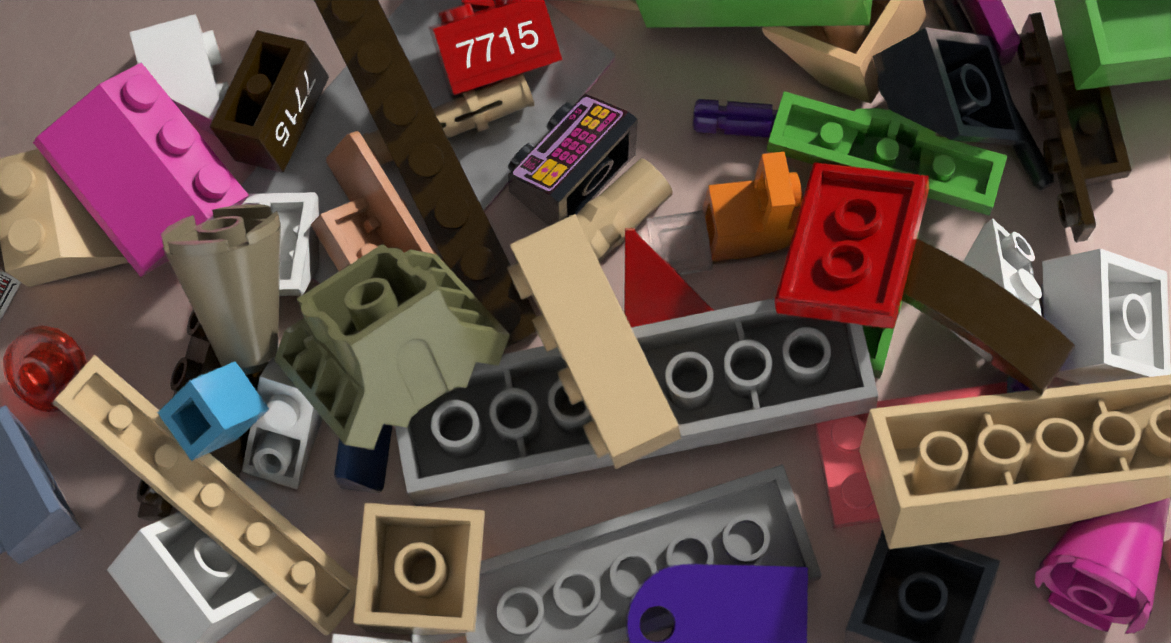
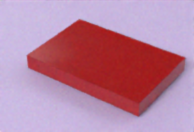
(852, 245)

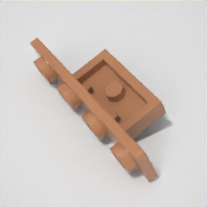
(374, 211)

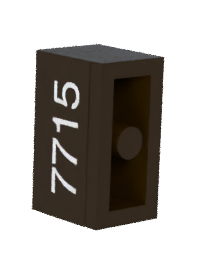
(269, 101)

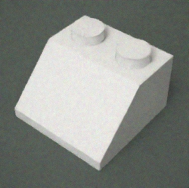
(1112, 315)
(186, 582)

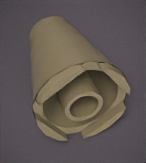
(232, 280)

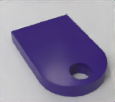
(725, 603)

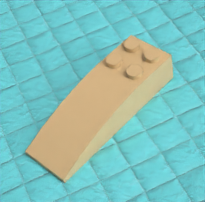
(1017, 459)

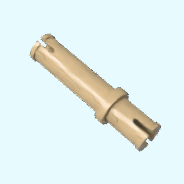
(470, 111)

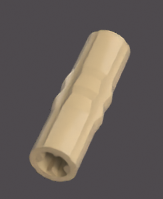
(623, 206)

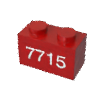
(493, 42)

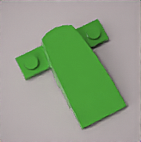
(887, 142)

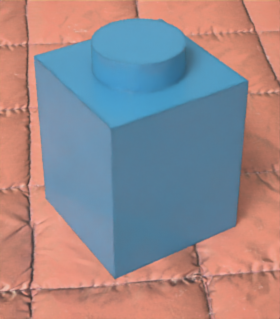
(213, 410)

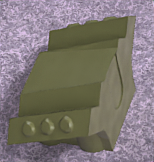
(386, 341)

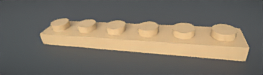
(209, 496)

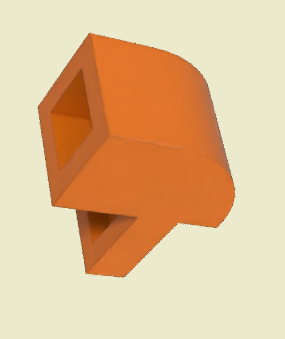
(756, 214)

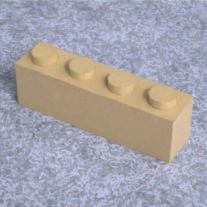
(594, 342)

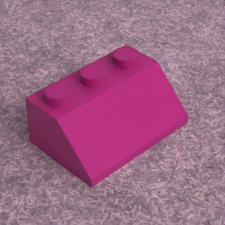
(137, 164)

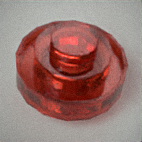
(42, 365)

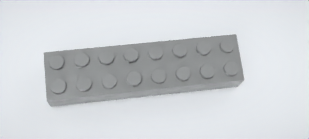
(720, 371)

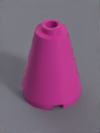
(1108, 567)

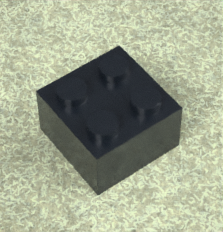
(922, 595)

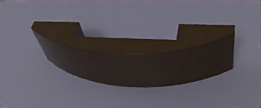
(987, 316)

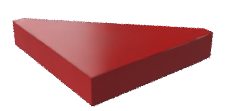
(654, 287)

